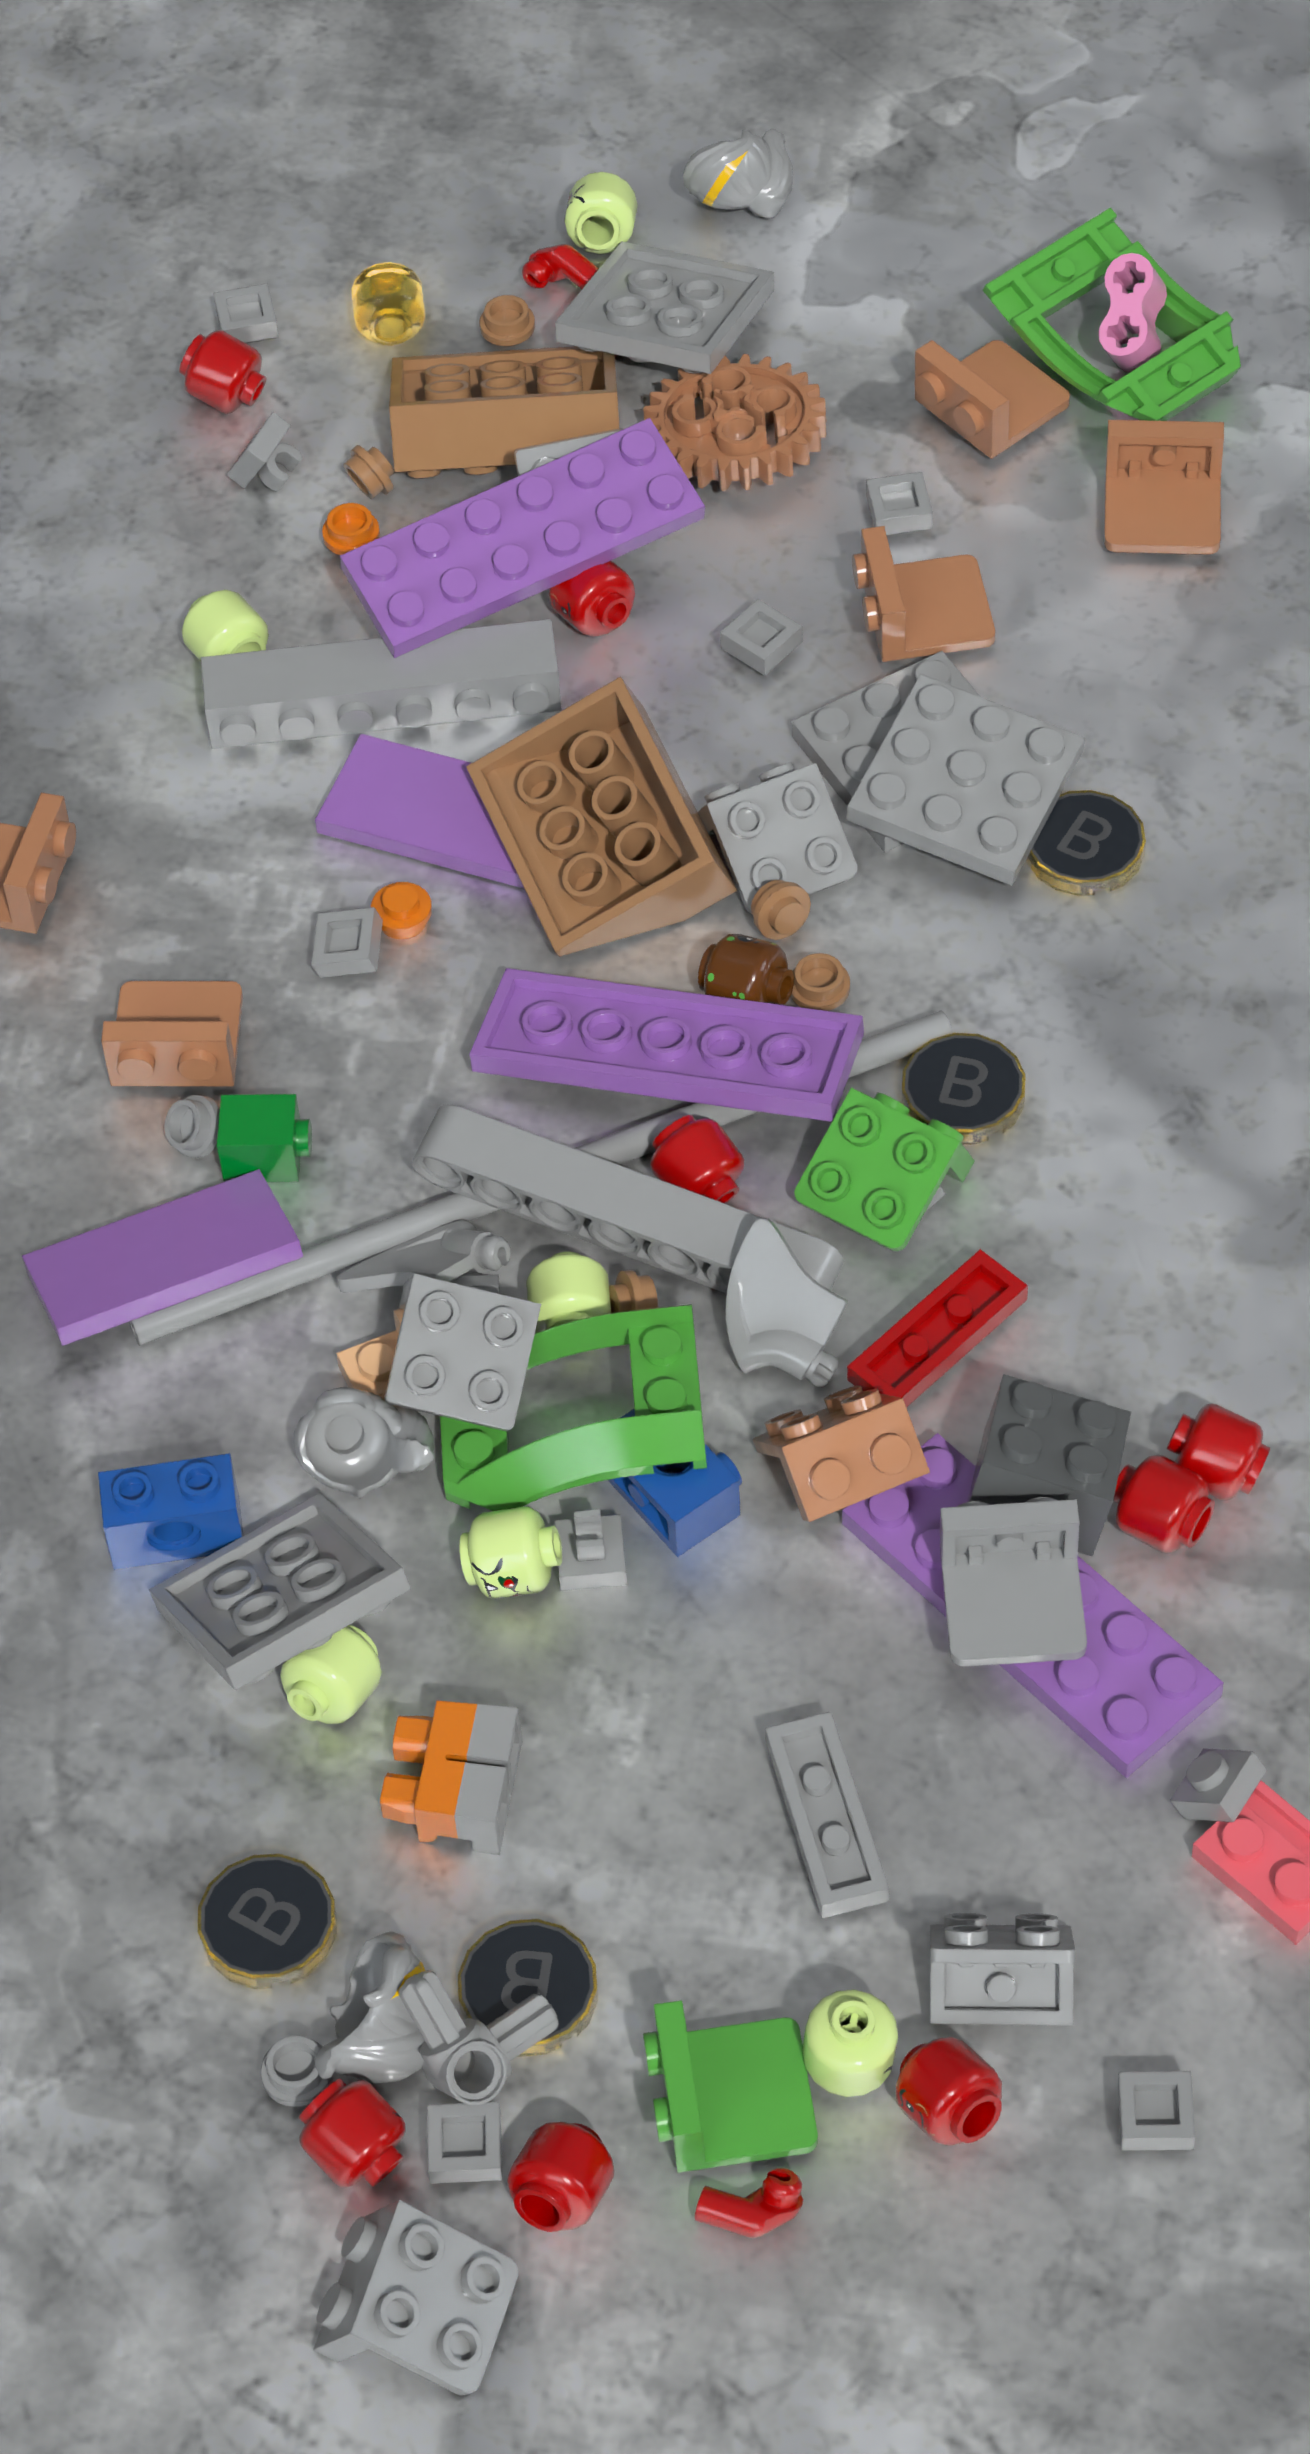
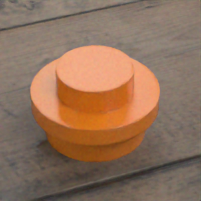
(349, 528)
(403, 909)

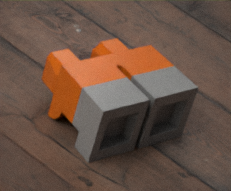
(465, 1775)

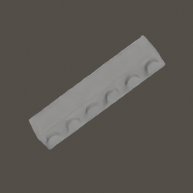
(366, 689)

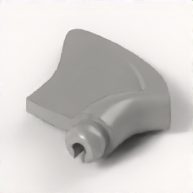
(438, 1254)
(779, 1310)

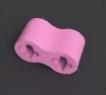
(1132, 311)

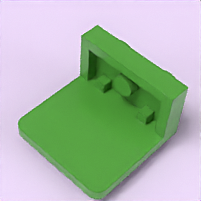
(880, 1168)
(730, 2090)

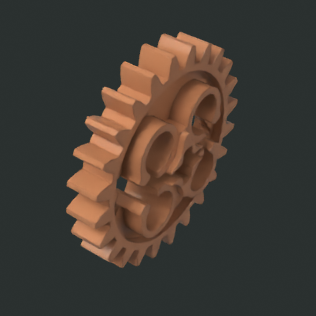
(737, 408)

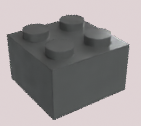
(1051, 1448)

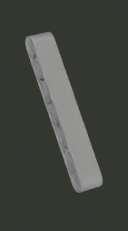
(599, 1200)

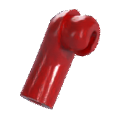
(557, 264)
(758, 2212)

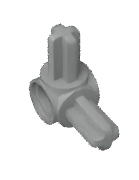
(450, 2037)

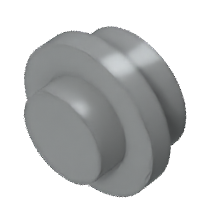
(193, 1125)
(291, 2071)

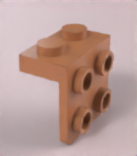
(989, 395)
(1163, 486)
(921, 603)
(33, 863)
(174, 1034)
(844, 1451)

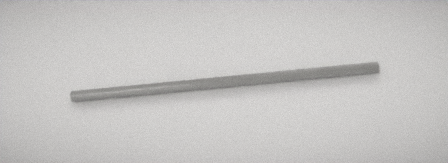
(390, 1232)

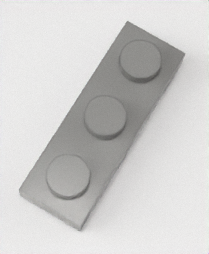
(826, 1815)

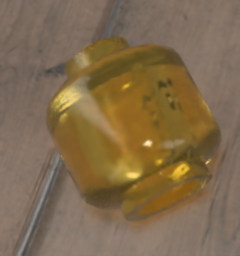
(388, 303)

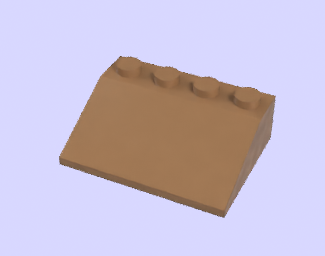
(488, 404)
(600, 823)

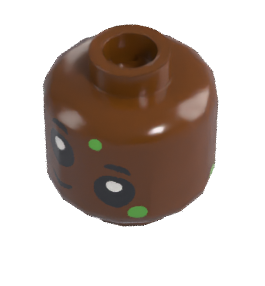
(746, 970)

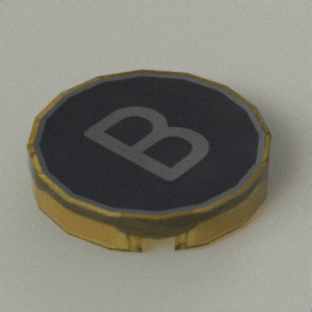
(1089, 844)
(965, 1084)
(267, 1920)
(524, 1961)

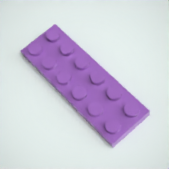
(521, 537)
(668, 1044)
(1130, 1685)

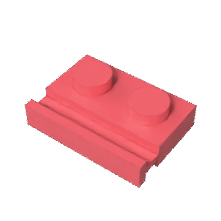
(1264, 1860)

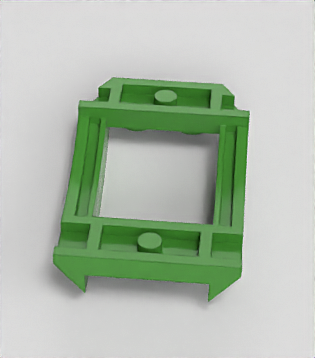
(1075, 265)
(662, 1432)

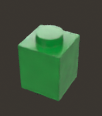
(262, 1135)

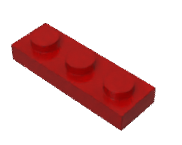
(939, 1330)

